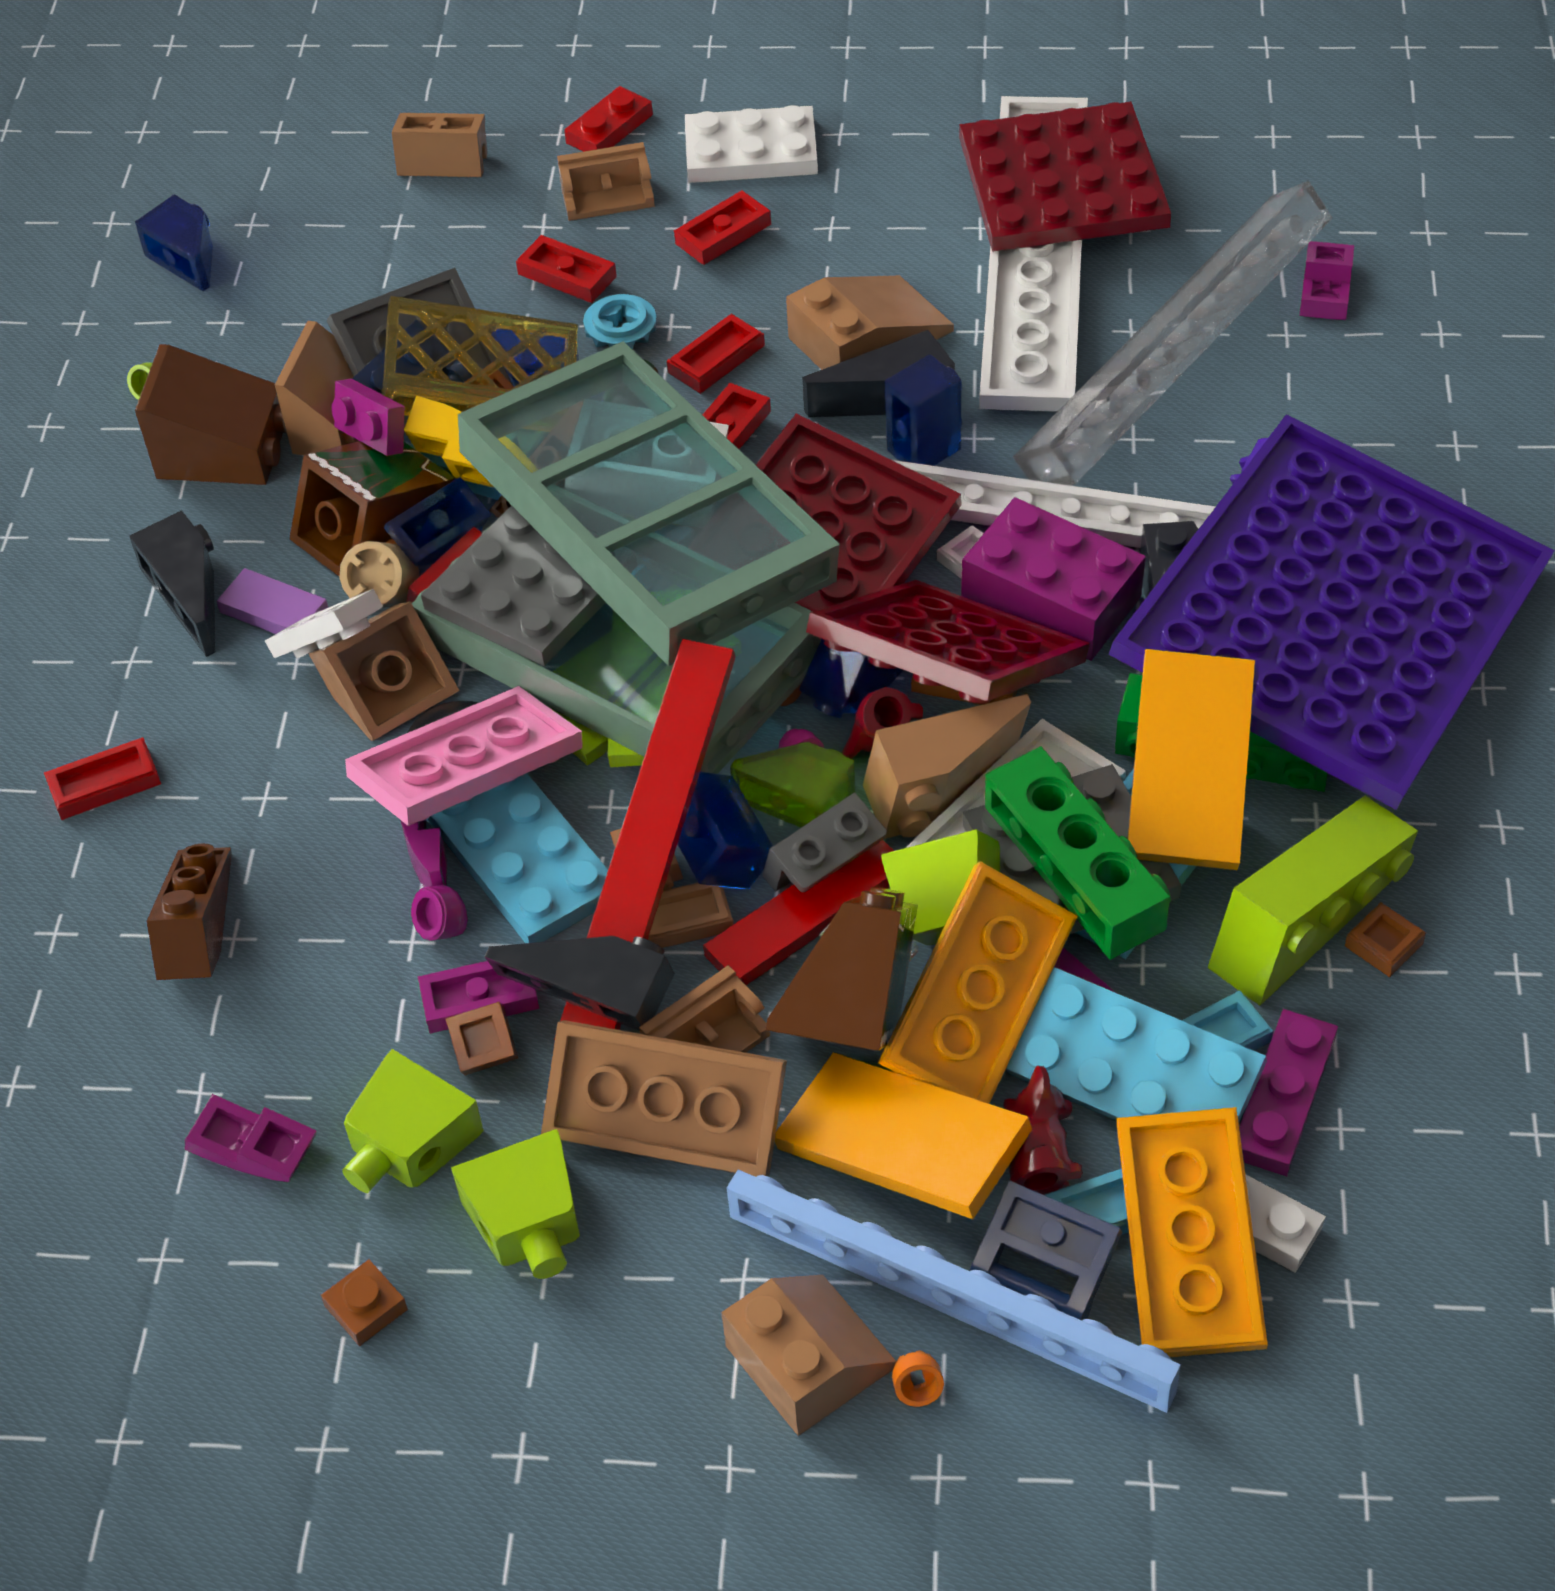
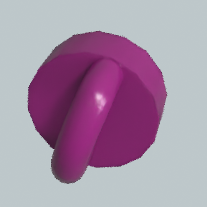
(438, 913)

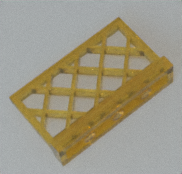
(459, 395)

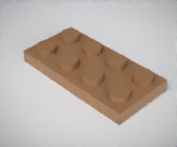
(664, 1098)

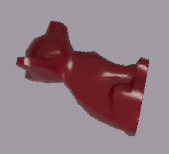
(879, 711)
(1043, 1158)

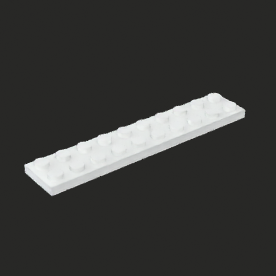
(1032, 309)

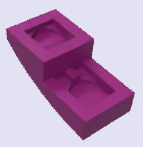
(1327, 280)
(426, 853)
(249, 1142)

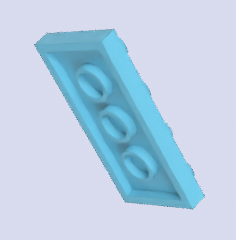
(524, 857)
(1130, 1056)

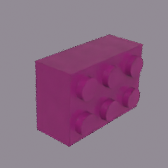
(1053, 574)

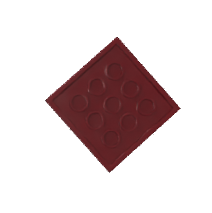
(1063, 176)
(862, 499)
(947, 640)

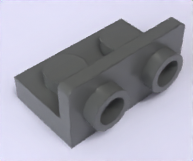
(823, 845)

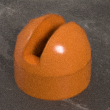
(923, 1393)

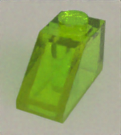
(795, 781)

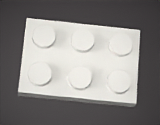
(750, 144)

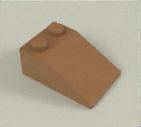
(857, 315)
(932, 761)

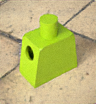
(936, 875)
(407, 1124)
(522, 1202)

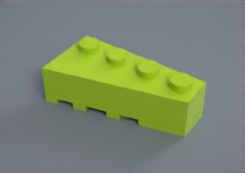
(1308, 896)

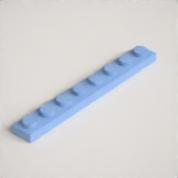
(966, 1295)

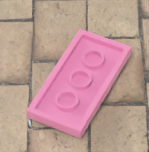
(463, 755)

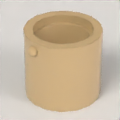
(378, 568)

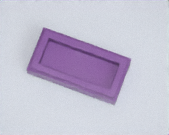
(267, 602)

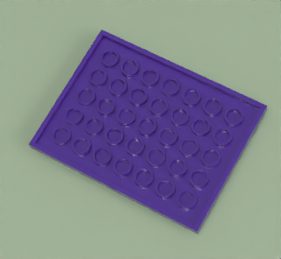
(1351, 597)

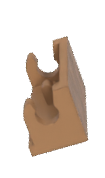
(439, 144)
(605, 181)
(714, 1014)

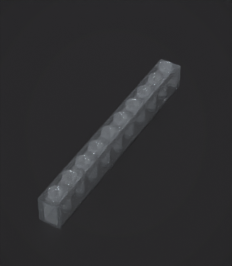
(1173, 338)

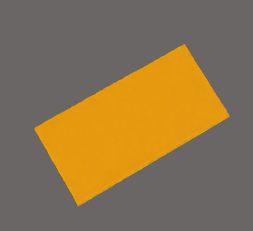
(1191, 759)
(979, 986)
(903, 1134)
(1191, 1233)

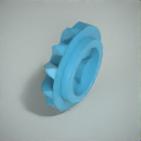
(606, 313)

